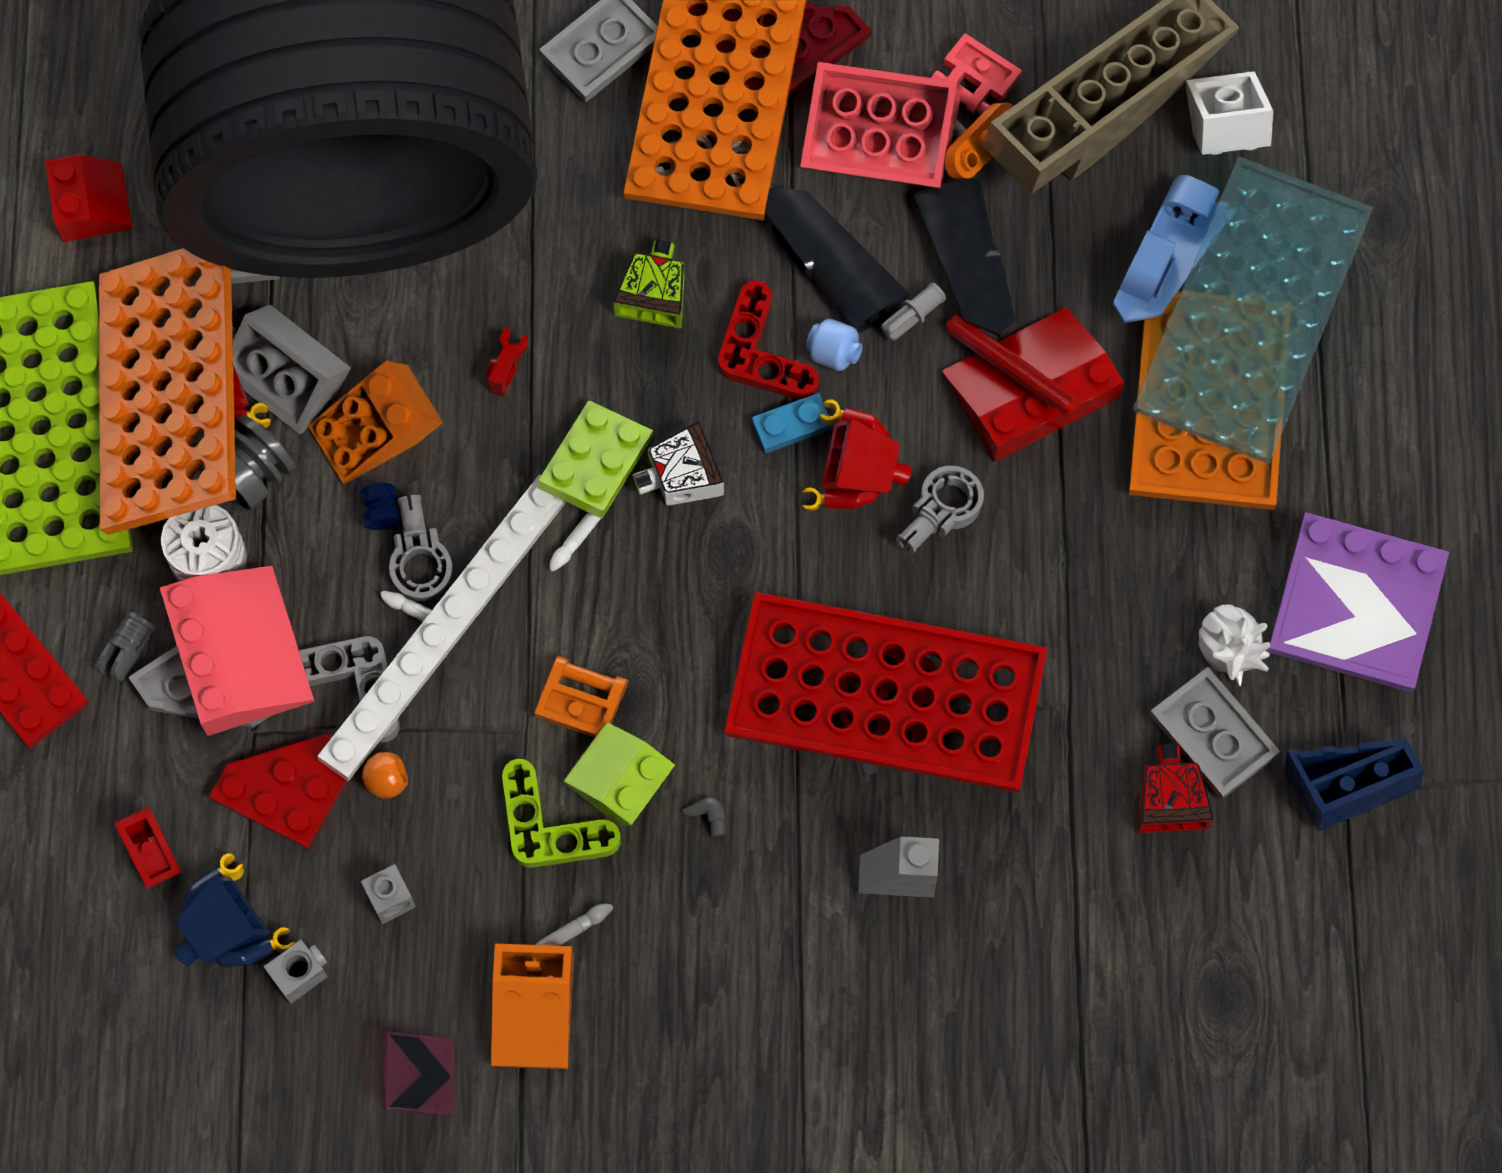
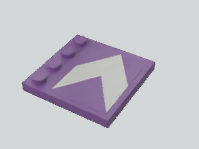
(1358, 602)

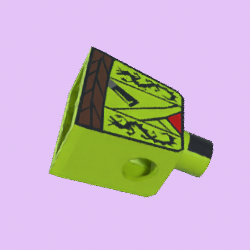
(652, 287)

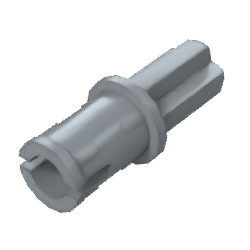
(913, 312)

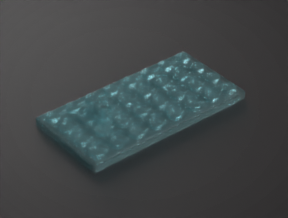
(1253, 310)

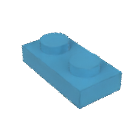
(790, 423)

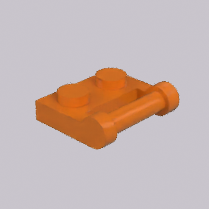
(576, 708)

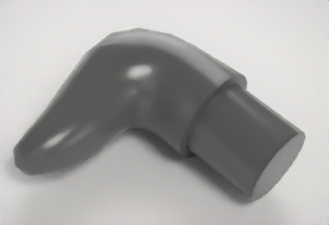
(714, 812)

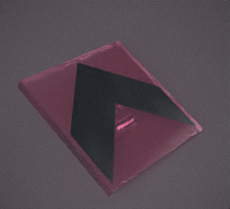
(418, 1074)

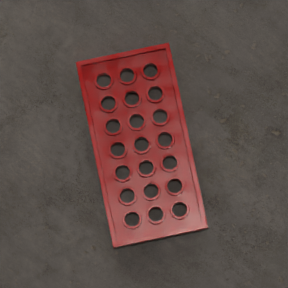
(893, 748)

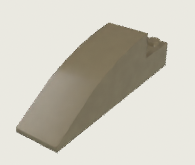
(1107, 92)

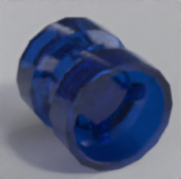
(380, 506)

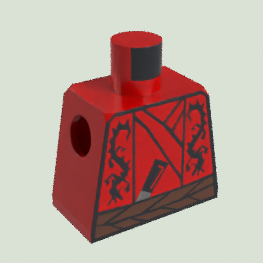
(1173, 795)

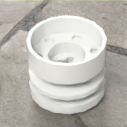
(221, 553)

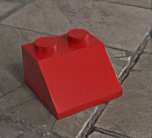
(88, 197)

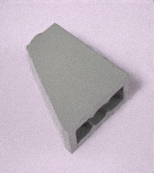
(900, 868)

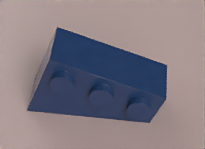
(1352, 779)

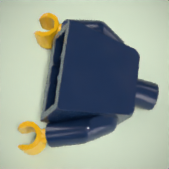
(222, 923)

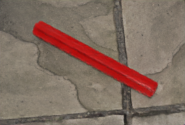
(1012, 365)

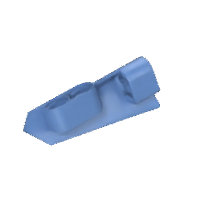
(1167, 250)

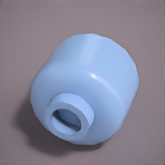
(834, 344)

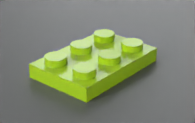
(595, 459)

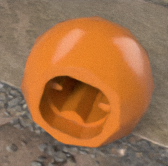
(385, 775)

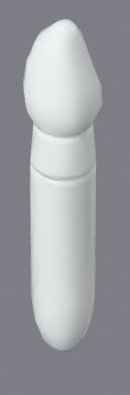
(563, 554)
(399, 602)

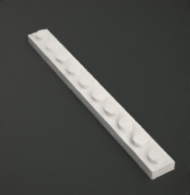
(440, 631)

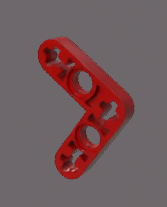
(754, 359)

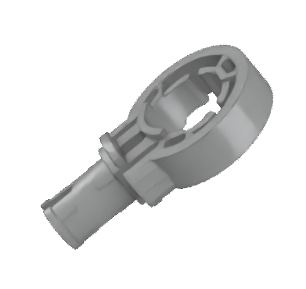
(934, 514)
(414, 530)

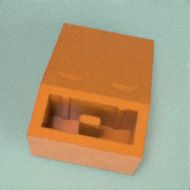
(375, 421)
(531, 1006)

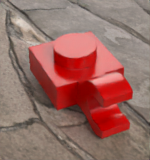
(502, 370)

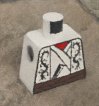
(682, 468)

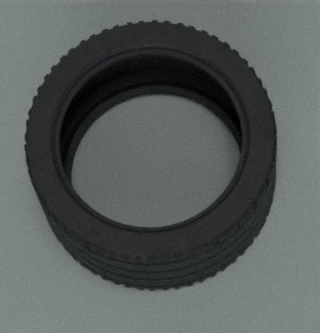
(335, 130)

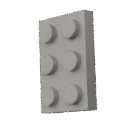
(600, 45)
(1215, 732)

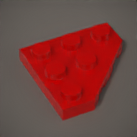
(282, 790)

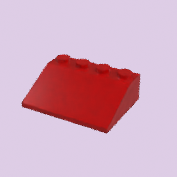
(1012, 416)

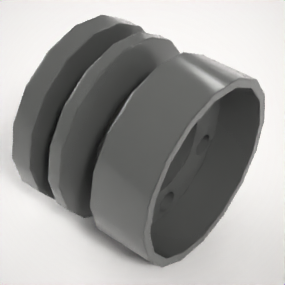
(257, 456)

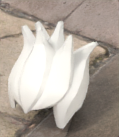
(1233, 641)

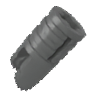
(124, 646)

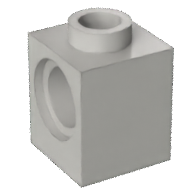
(388, 894)
(280, 968)

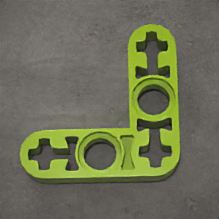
(547, 837)

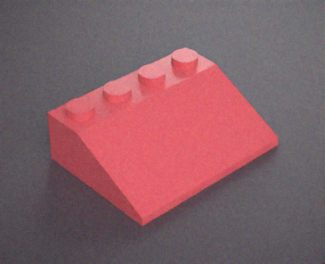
(880, 124)
(236, 647)

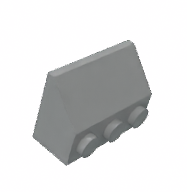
(286, 367)

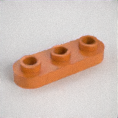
(966, 153)

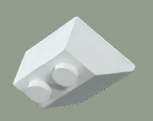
(1229, 113)

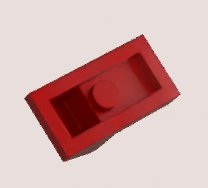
(148, 847)

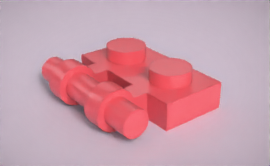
(982, 68)

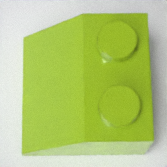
(618, 774)

